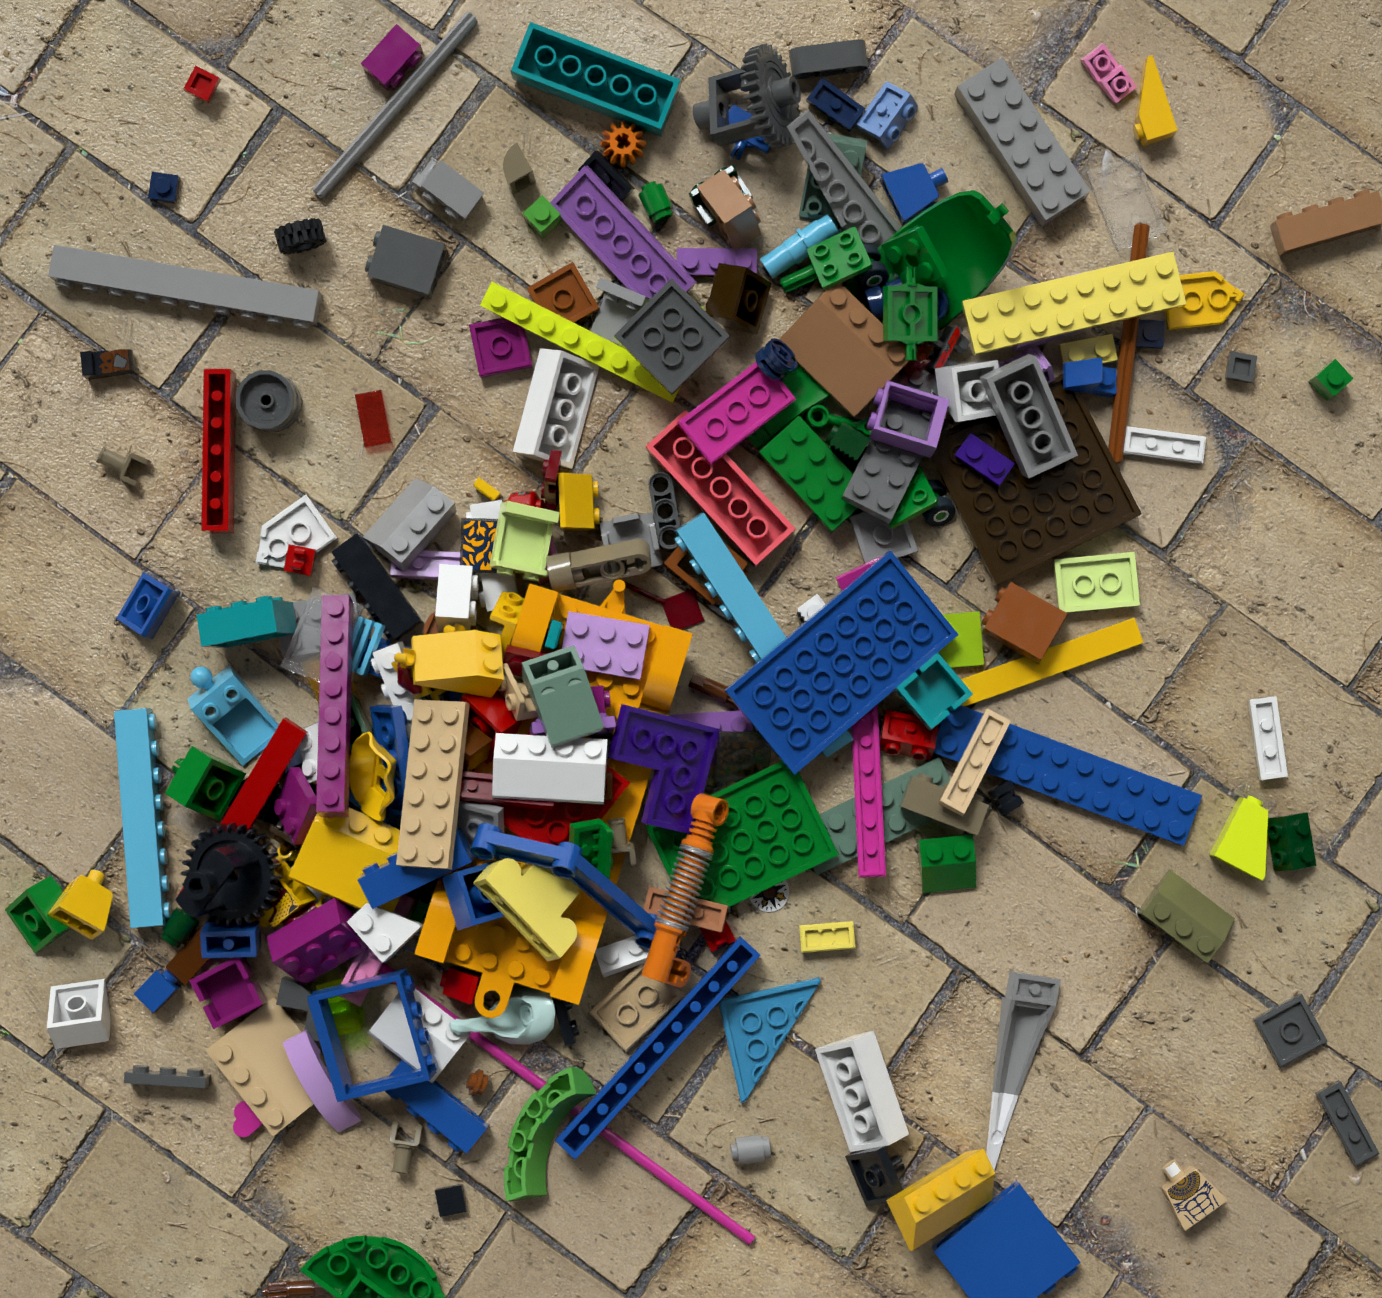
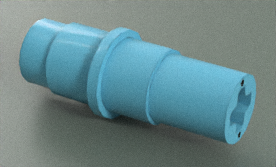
(795, 247)

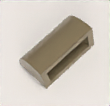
(517, 170)

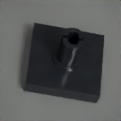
(875, 1174)

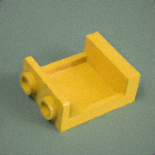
(507, 613)

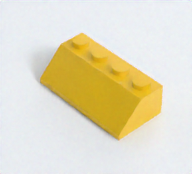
(943, 1197)

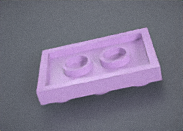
(607, 644)

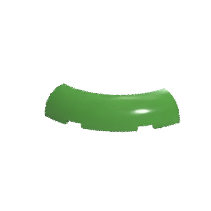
(535, 1130)

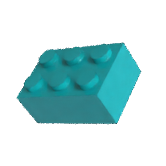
(246, 622)

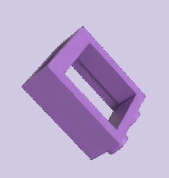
(914, 398)

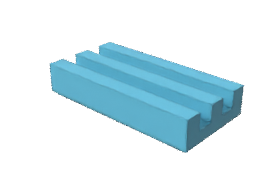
(373, 645)

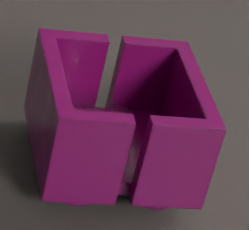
(229, 991)

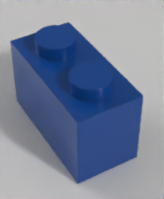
(230, 941)

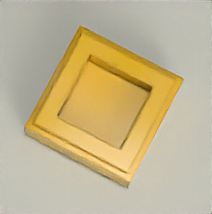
(486, 489)

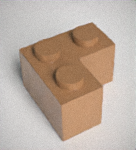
(731, 209)

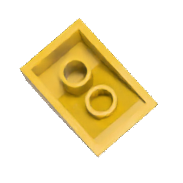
(459, 662)

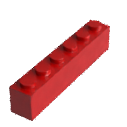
(218, 451)

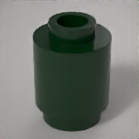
(179, 927)

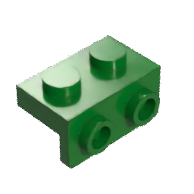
(595, 841)

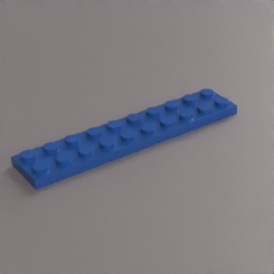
(1077, 777)

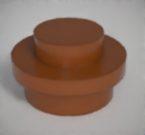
(477, 1082)

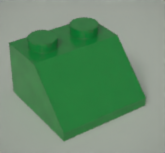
(947, 863)
(31, 912)

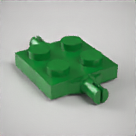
(910, 313)

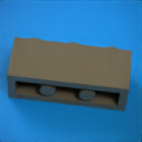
(923, 798)

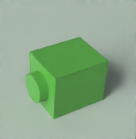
(542, 216)

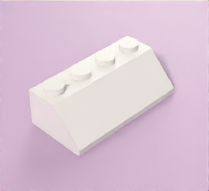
(556, 406)
(532, 770)
(862, 1092)

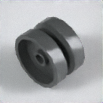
(284, 403)

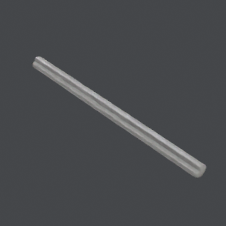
(395, 105)

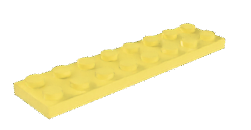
(1073, 303)

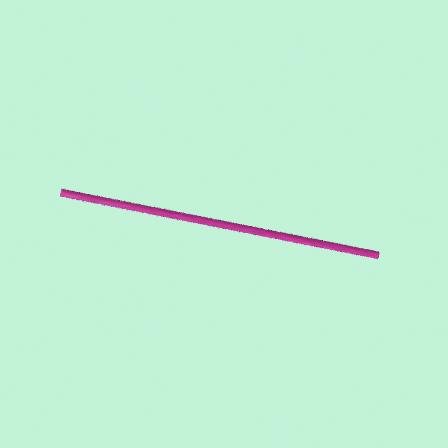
(606, 1133)

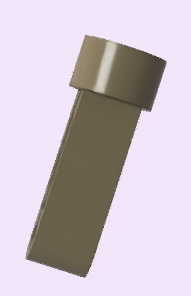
(592, 566)

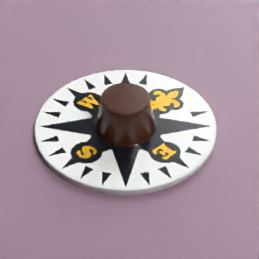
(771, 898)

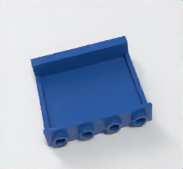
(1006, 1249)

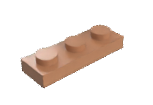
(706, 913)

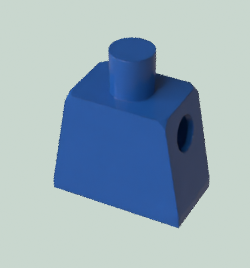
(912, 190)

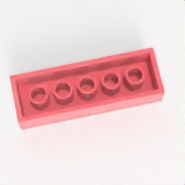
(722, 494)

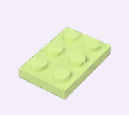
(1096, 582)

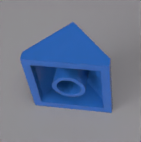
(147, 606)

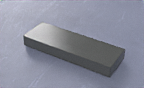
(1347, 1123)

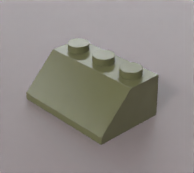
(1187, 916)

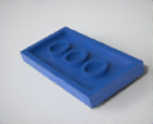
(390, 732)

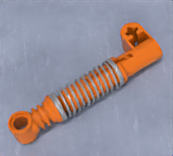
(671, 925)

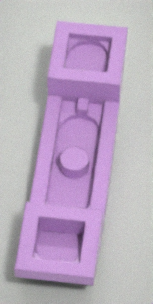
(315, 1079)

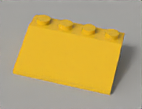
(337, 853)

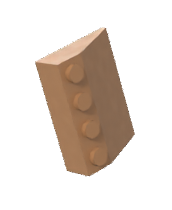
(844, 348)

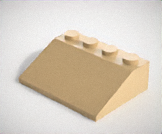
(259, 1067)

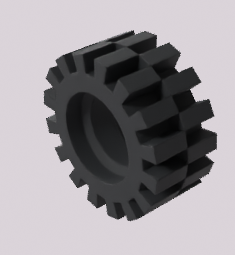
(300, 236)

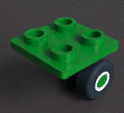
(847, 257)
(926, 498)

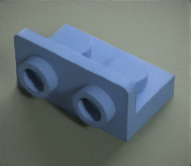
(888, 114)

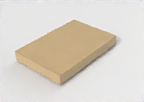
(634, 1007)

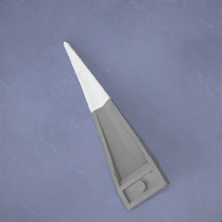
(1022, 1023)

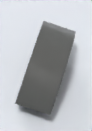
(294, 995)

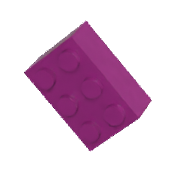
(315, 942)

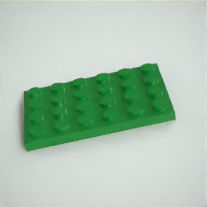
(764, 840)

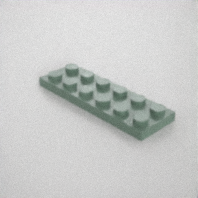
(896, 820)

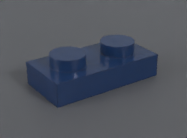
(835, 104)

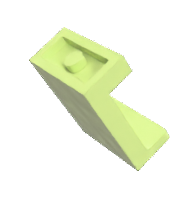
(522, 540)

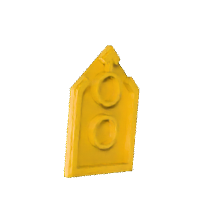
(1207, 301)

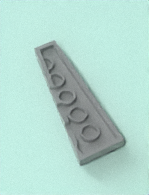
(841, 184)

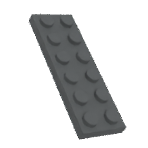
(885, 469)

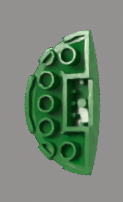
(372, 1269)

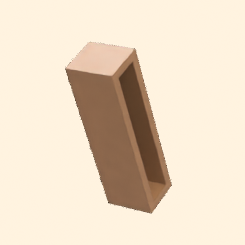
(1327, 223)

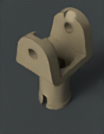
(120, 463)
(620, 839)
(404, 1148)

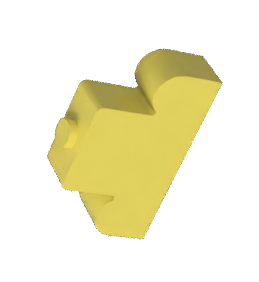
(533, 903)

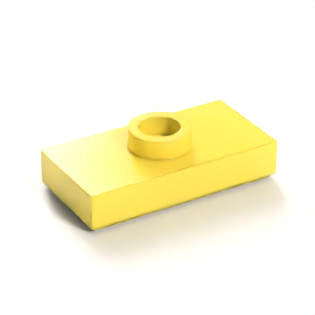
(827, 936)

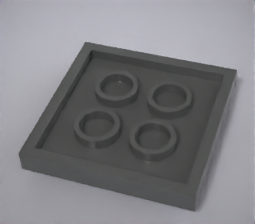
(671, 336)

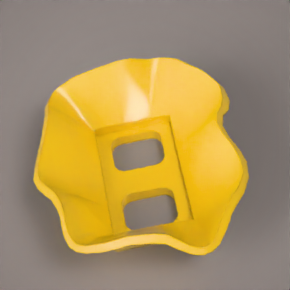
(365, 775)

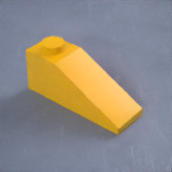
(1153, 113)

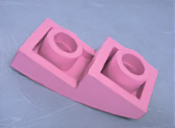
(1108, 74)

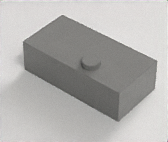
(1028, 415)

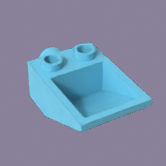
(235, 717)

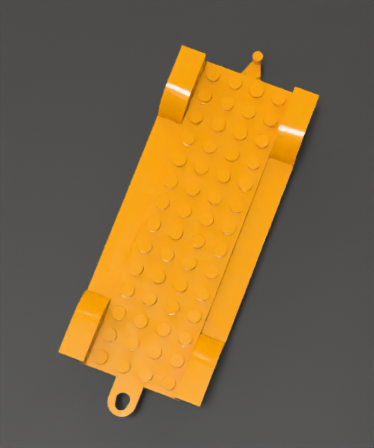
(497, 945)

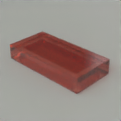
(373, 418)

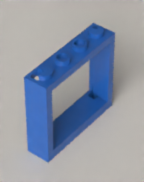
(332, 1046)

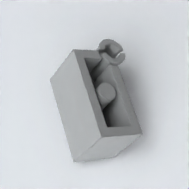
(448, 188)

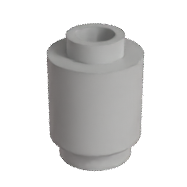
(750, 1149)

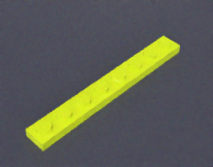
(571, 337)

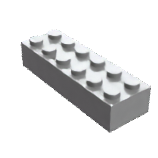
(1021, 142)

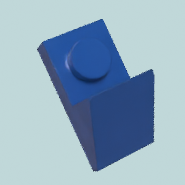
(1089, 377)

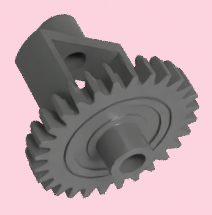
(772, 95)

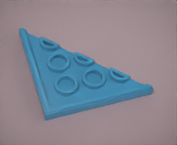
(758, 1025)

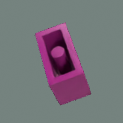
(392, 58)

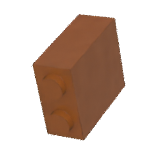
(1023, 622)

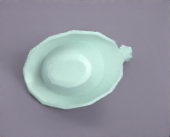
(512, 1024)

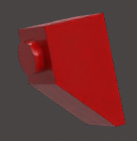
(460, 984)

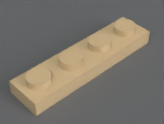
(974, 762)

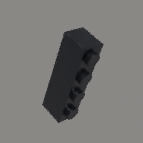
(376, 586)

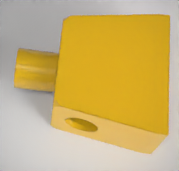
(84, 905)

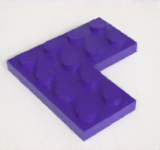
(677, 752)

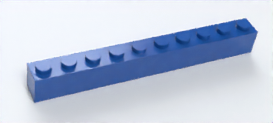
(657, 1047)

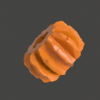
(612, 146)

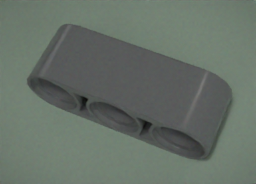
(828, 59)
(664, 498)

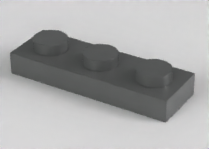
(167, 1077)

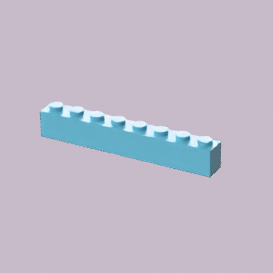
(141, 817)

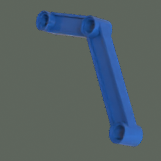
(568, 863)

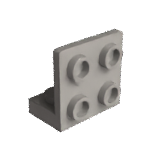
(616, 309)

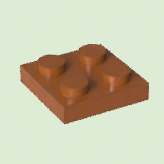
(564, 294)

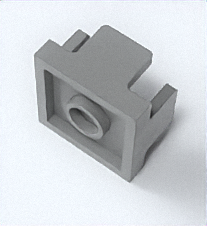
(633, 527)

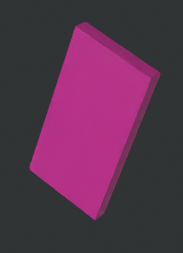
(735, 413)

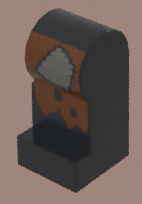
(106, 363)

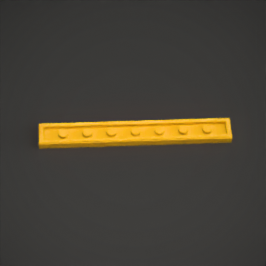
(1056, 660)

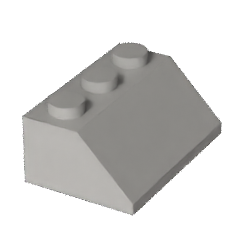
(410, 523)

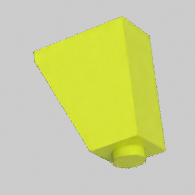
(1244, 838)

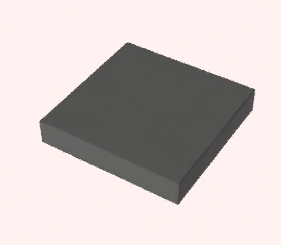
(1290, 1030)

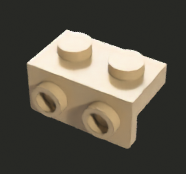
(517, 696)

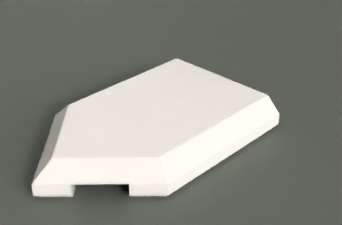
(296, 525)

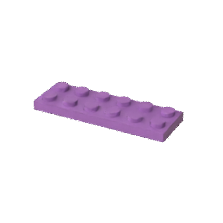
(617, 236)

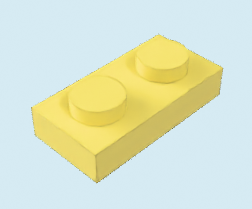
(1089, 348)

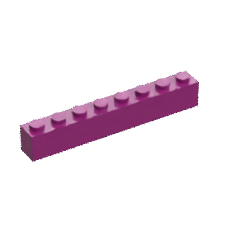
(335, 706)

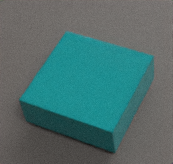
(554, 635)

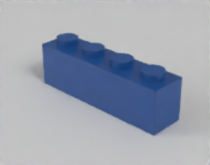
(391, 881)
(441, 1111)

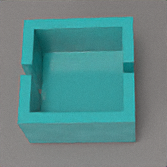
(933, 691)

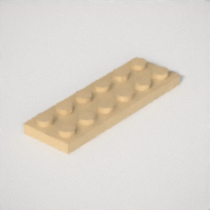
(433, 784)

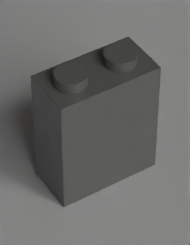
(406, 261)

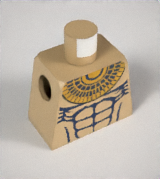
(1189, 1194)

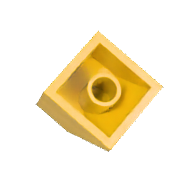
(577, 502)

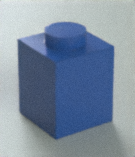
(157, 989)

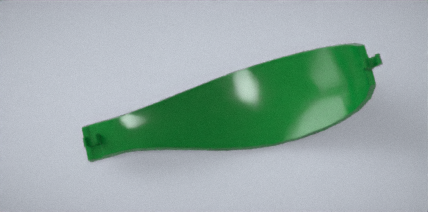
(973, 246)

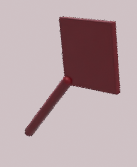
(681, 609)

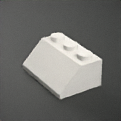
(394, 1032)

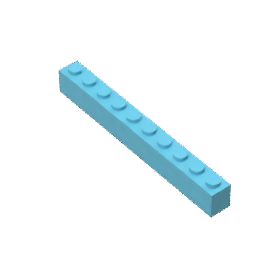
(736, 594)

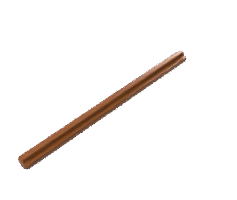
(1126, 358)

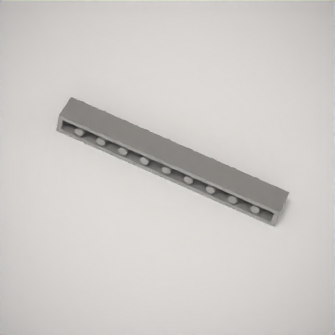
(185, 285)

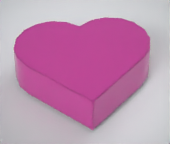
(246, 1120)

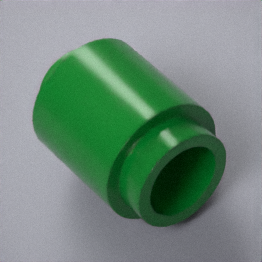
(656, 202)

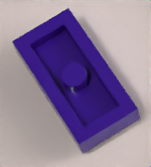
(984, 459)

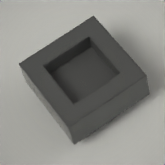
(1240, 367)

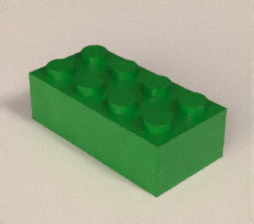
(810, 472)

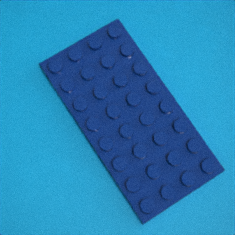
(841, 662)

